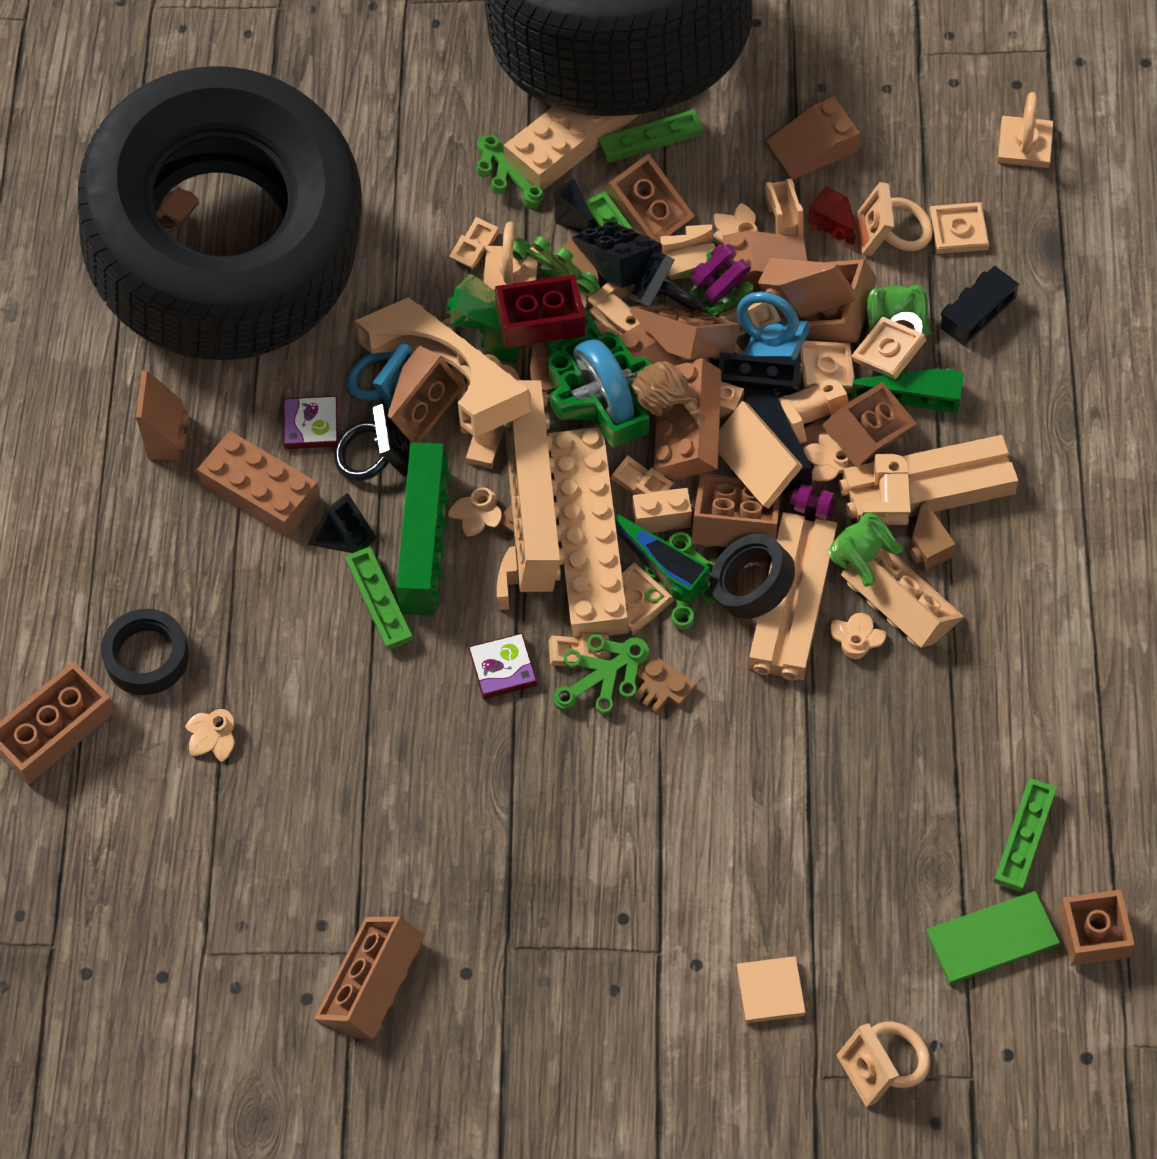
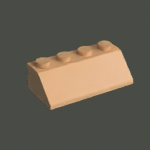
(905, 599)

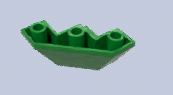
(475, 308)

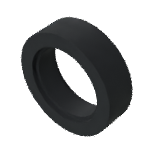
(772, 590)
(136, 622)

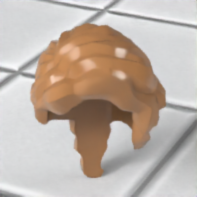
(664, 386)

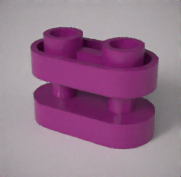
(706, 272)
(805, 500)

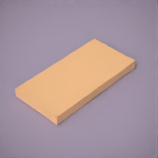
(756, 454)

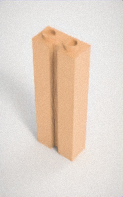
(941, 477)
(787, 632)

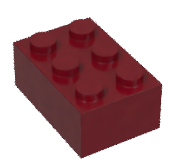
(540, 311)

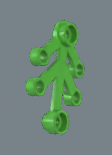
(492, 147)
(555, 265)
(682, 608)
(604, 670)

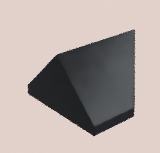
(571, 208)
(343, 528)

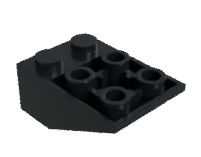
(616, 251)

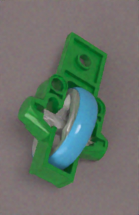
(600, 380)

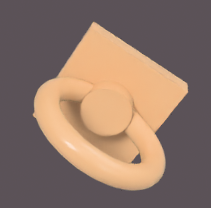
(1026, 139)
(877, 221)
(502, 267)
(870, 1065)

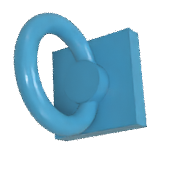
(776, 340)
(385, 381)

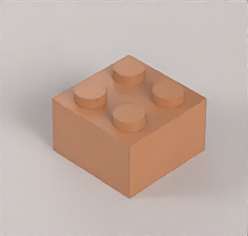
(1096, 927)

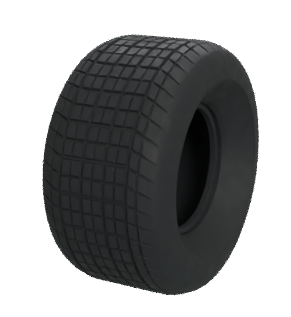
(617, 52)
(230, 125)

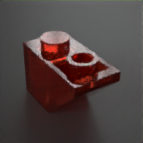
(833, 215)

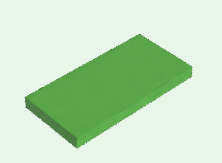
(992, 937)

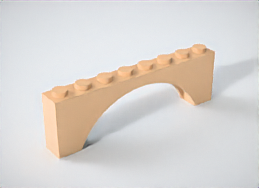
(492, 393)

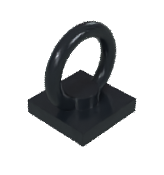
(655, 281)
(388, 441)

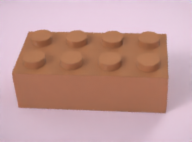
(681, 444)
(258, 484)
(52, 722)

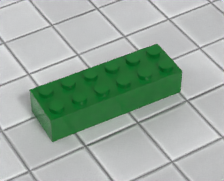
(423, 529)

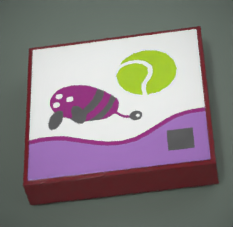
(310, 422)
(502, 666)

